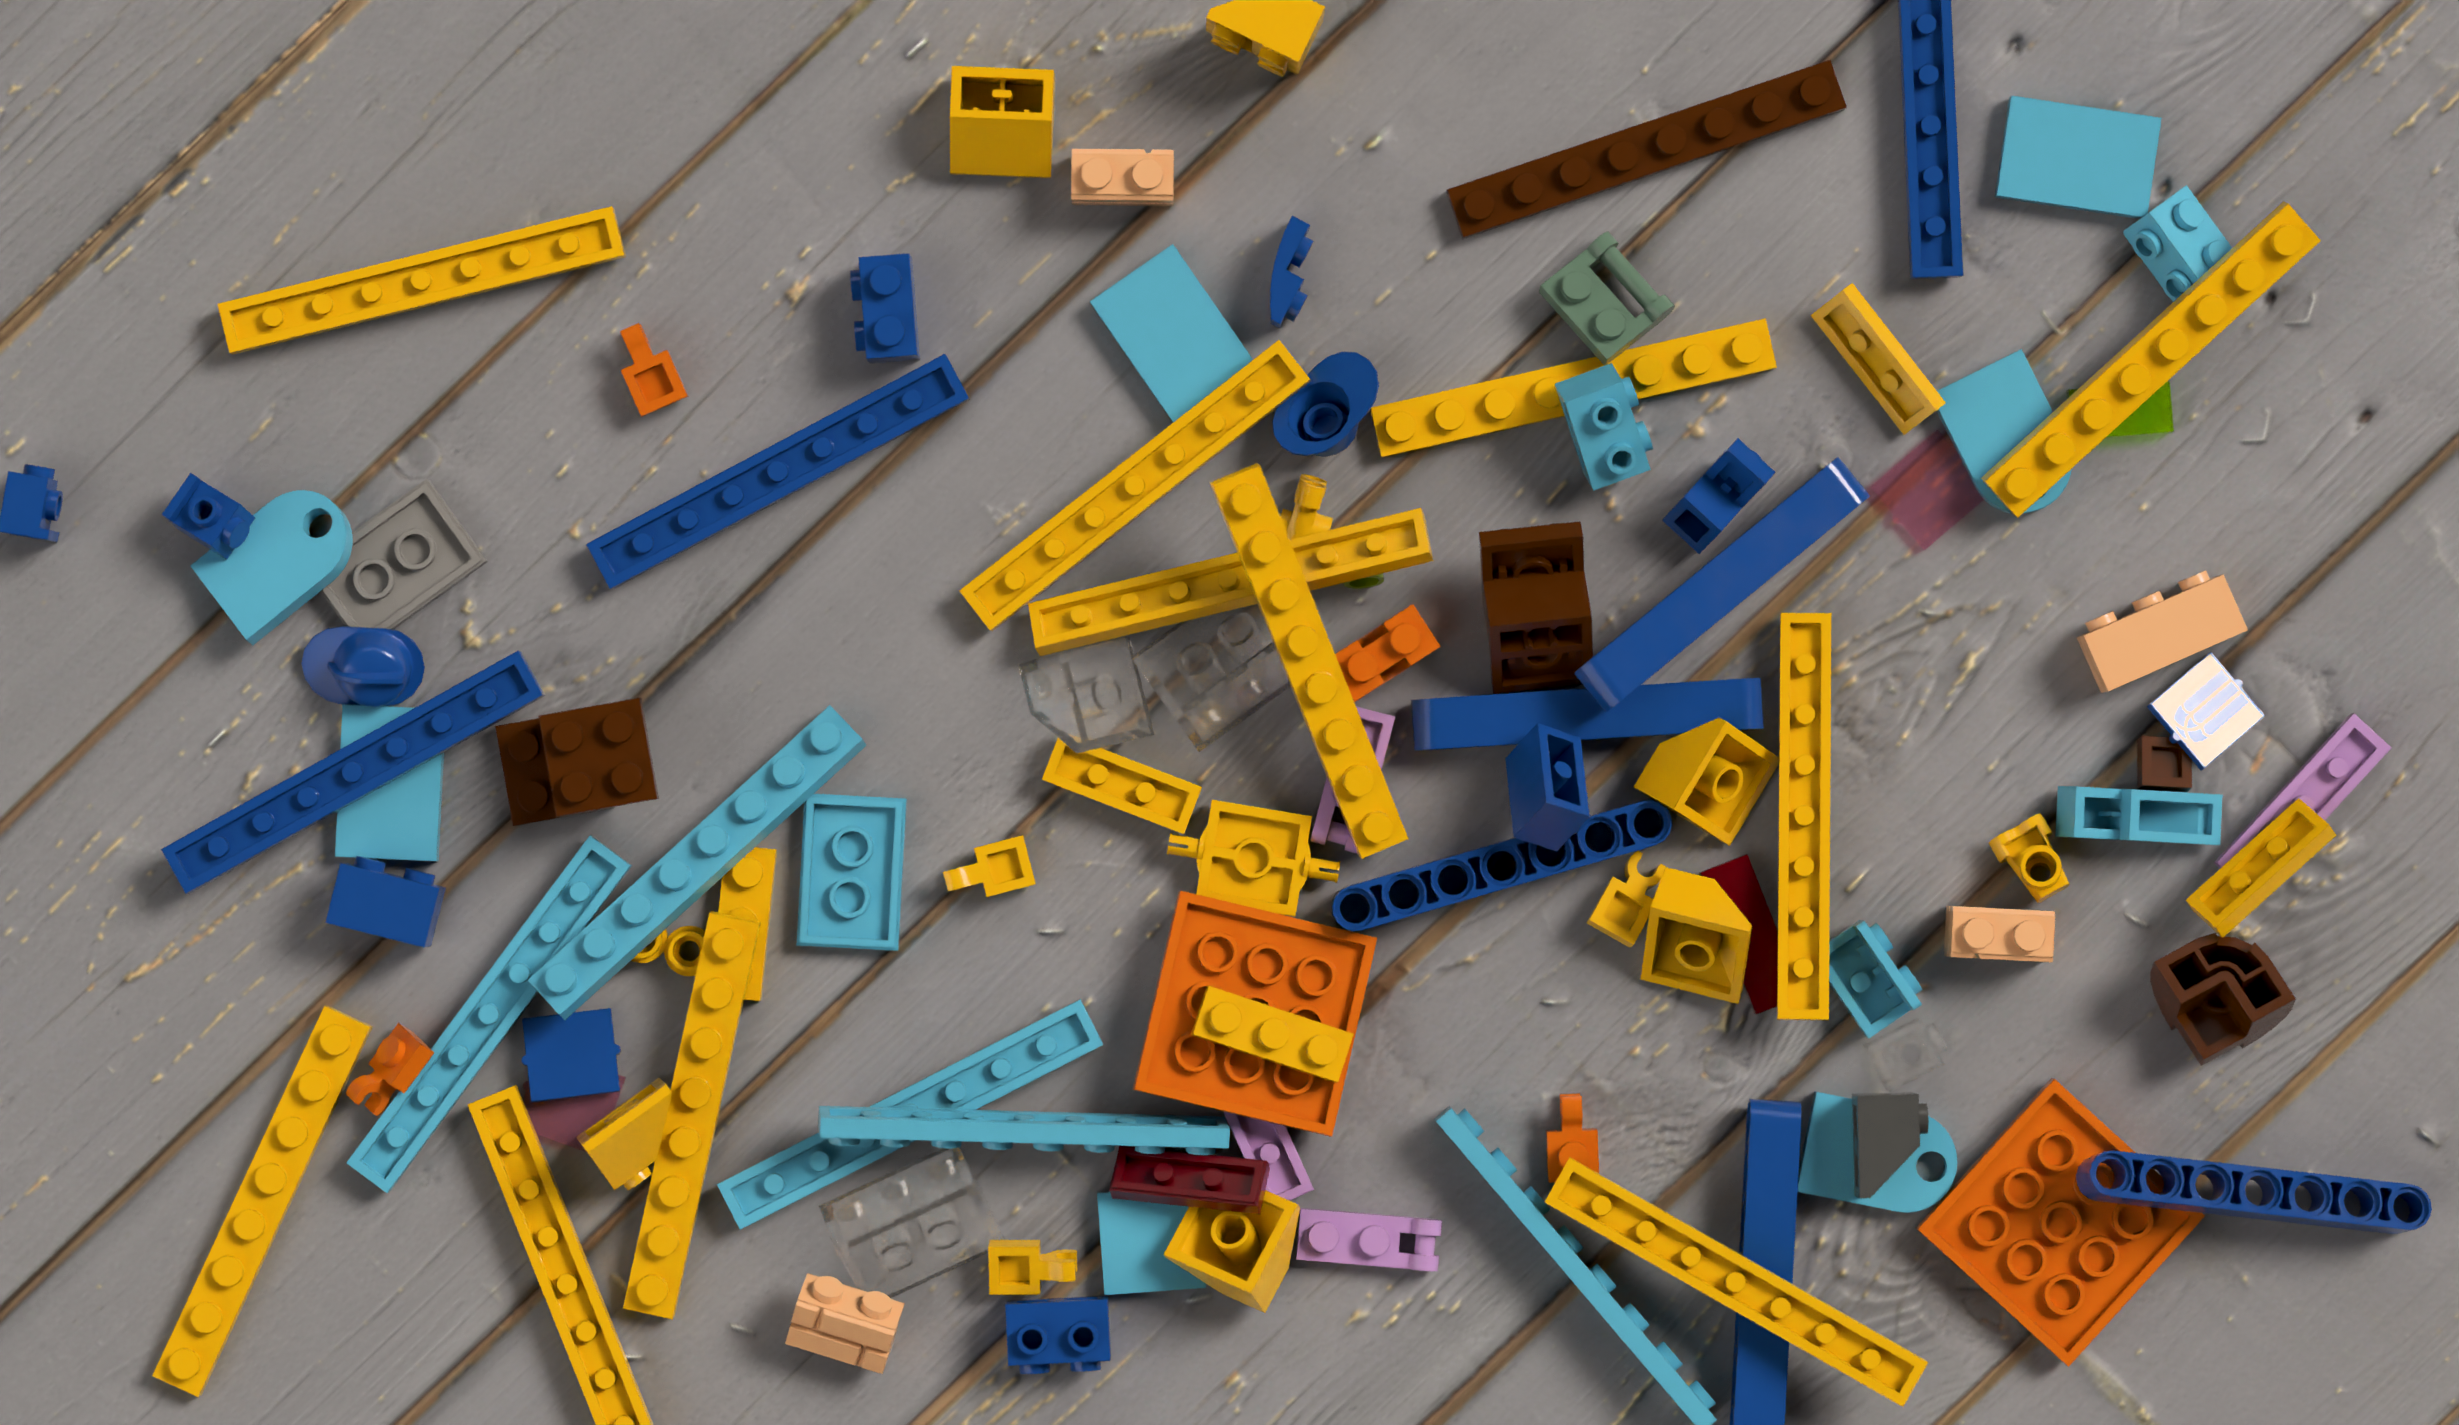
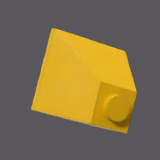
(1709, 777)
(1696, 938)
(629, 1136)
(1238, 1250)

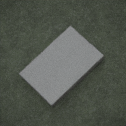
(403, 561)

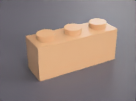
(2161, 631)

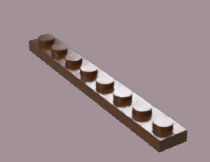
(1646, 149)

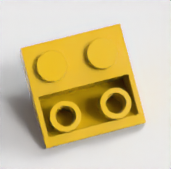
(1270, 29)
(1001, 121)

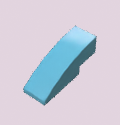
(2138, 815)

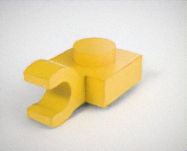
(999, 867)
(1019, 1266)

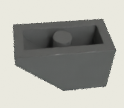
(1884, 1136)

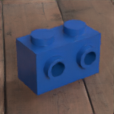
(888, 308)
(1547, 787)
(386, 903)
(1058, 1332)

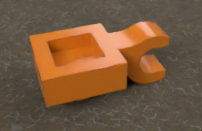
(652, 377)
(395, 1067)
(1571, 1139)

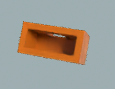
(1400, 639)

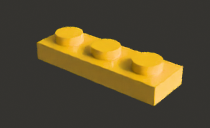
(1878, 359)
(1124, 785)
(2260, 867)
(748, 894)
(1272, 1034)

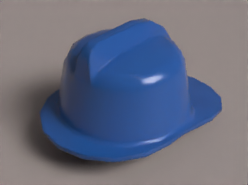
(1327, 410)
(363, 666)

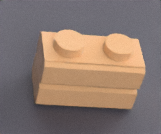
(1122, 177)
(1999, 934)
(844, 1322)

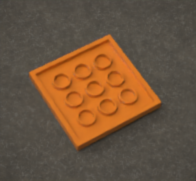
(1267, 959)
(2039, 1241)

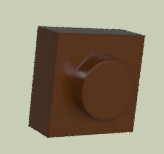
(2162, 765)

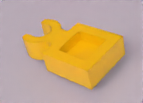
(1624, 906)

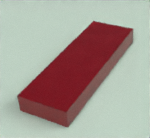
(1742, 887)
(1190, 1180)

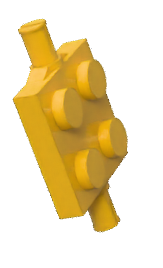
(1254, 857)

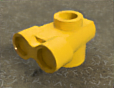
(1304, 517)
(2027, 848)

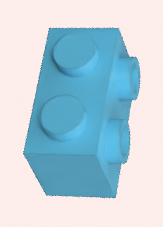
(1604, 426)

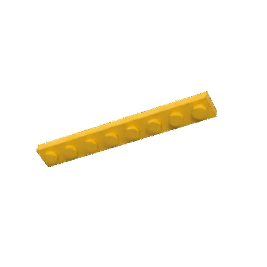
(421, 280)
(2151, 359)
(1534, 399)
(1135, 485)
(1222, 584)
(1309, 660)
(1804, 817)
(691, 1114)
(262, 1201)
(558, 1259)
(1736, 1282)

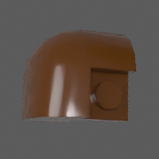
(2220, 994)

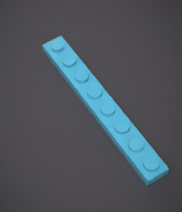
(697, 862)
(488, 1015)
(962, 1086)
(1002, 1128)
(1563, 1249)

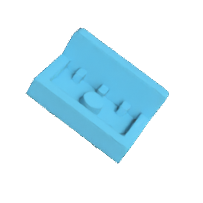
(2177, 242)
(1868, 978)

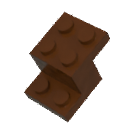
(1535, 606)
(577, 762)

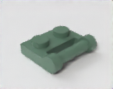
(1592, 307)

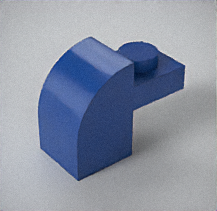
(1718, 495)

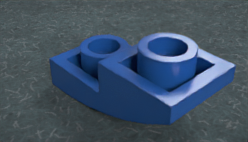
(1285, 287)

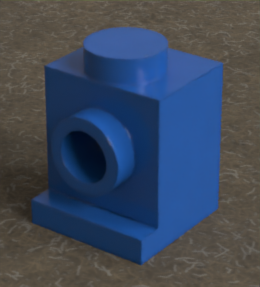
(31, 503)
(209, 516)

